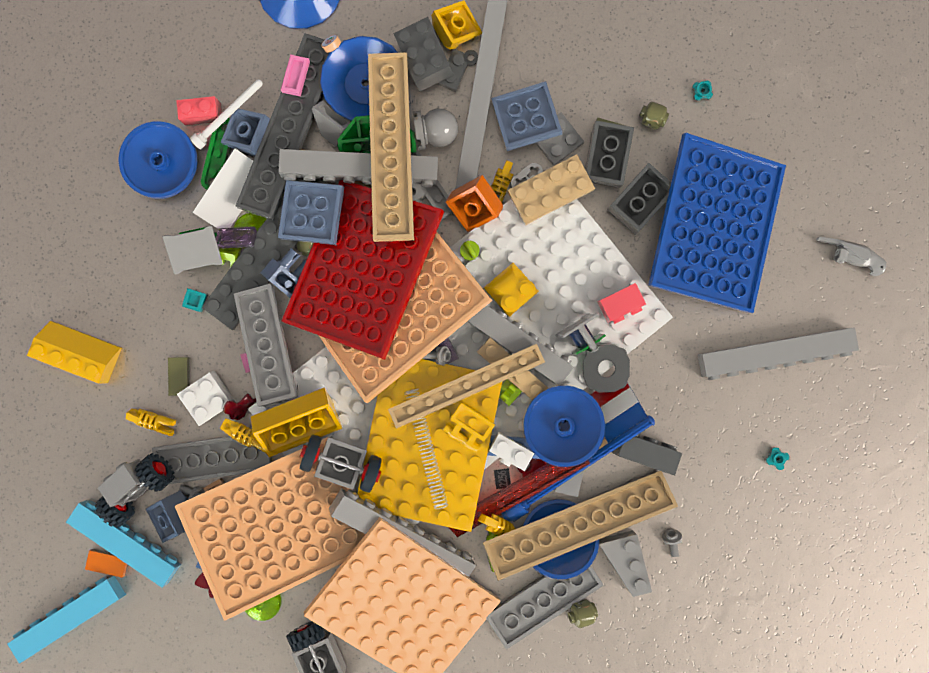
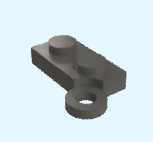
(458, 63)

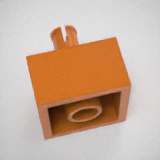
(474, 203)

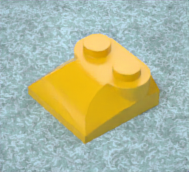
(455, 24)
(511, 289)

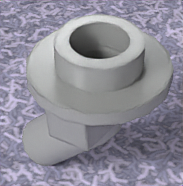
(441, 355)
(192, 492)
(673, 538)

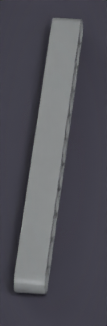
(481, 91)

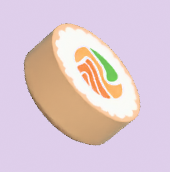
(331, 43)

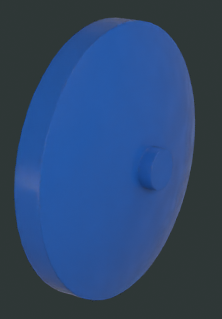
(157, 160)
(564, 426)
(567, 564)

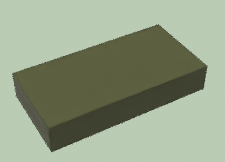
(177, 375)

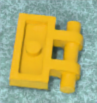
(472, 422)

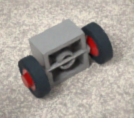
(340, 463)

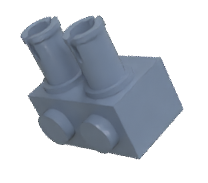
(278, 272)

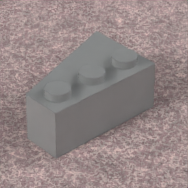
(627, 559)

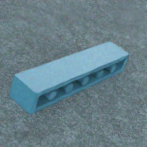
(125, 544)
(66, 619)

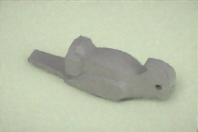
(856, 255)

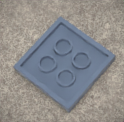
(526, 116)
(311, 212)

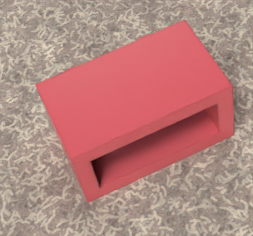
(198, 110)
(621, 303)

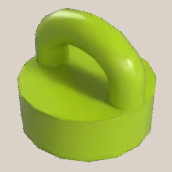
(469, 250)

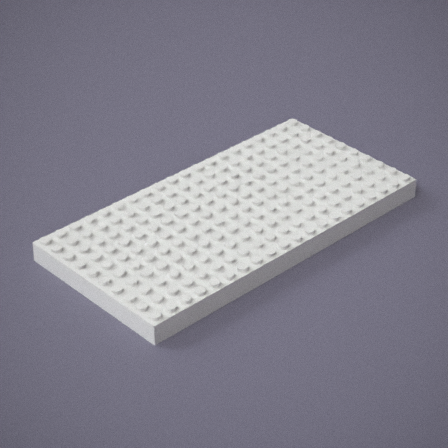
(571, 269)

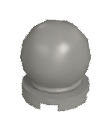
(437, 128)

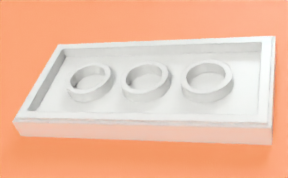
(219, 200)

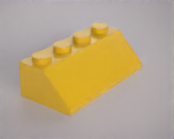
(75, 352)
(295, 422)

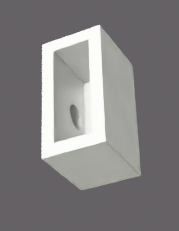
(511, 451)

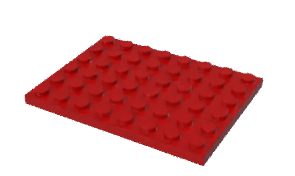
(360, 285)

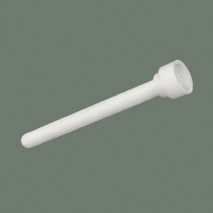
(199, 139)

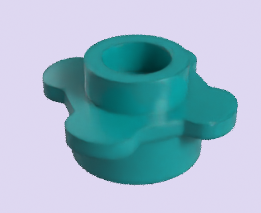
(706, 85)
(783, 457)

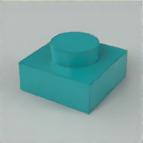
(194, 300)

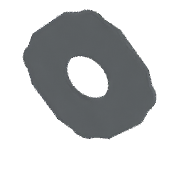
(606, 384)

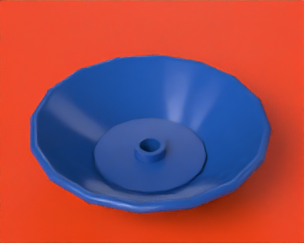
(299, 12)
(346, 71)

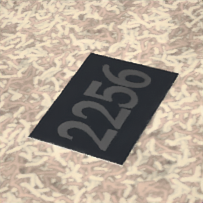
(502, 478)

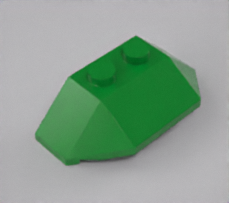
(357, 137)

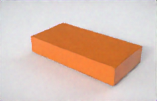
(105, 563)

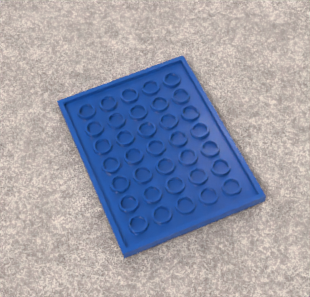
(717, 224)

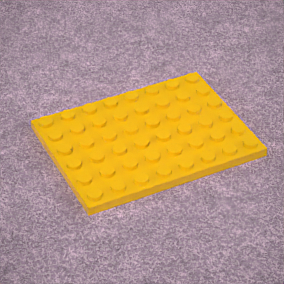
(403, 480)

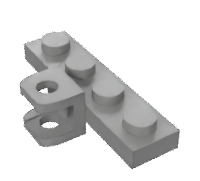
(435, 195)

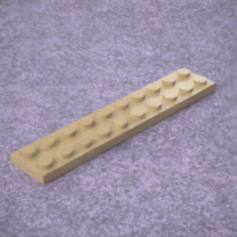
(390, 147)
(579, 525)

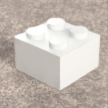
(205, 397)

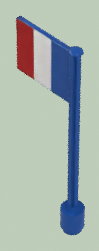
(623, 421)

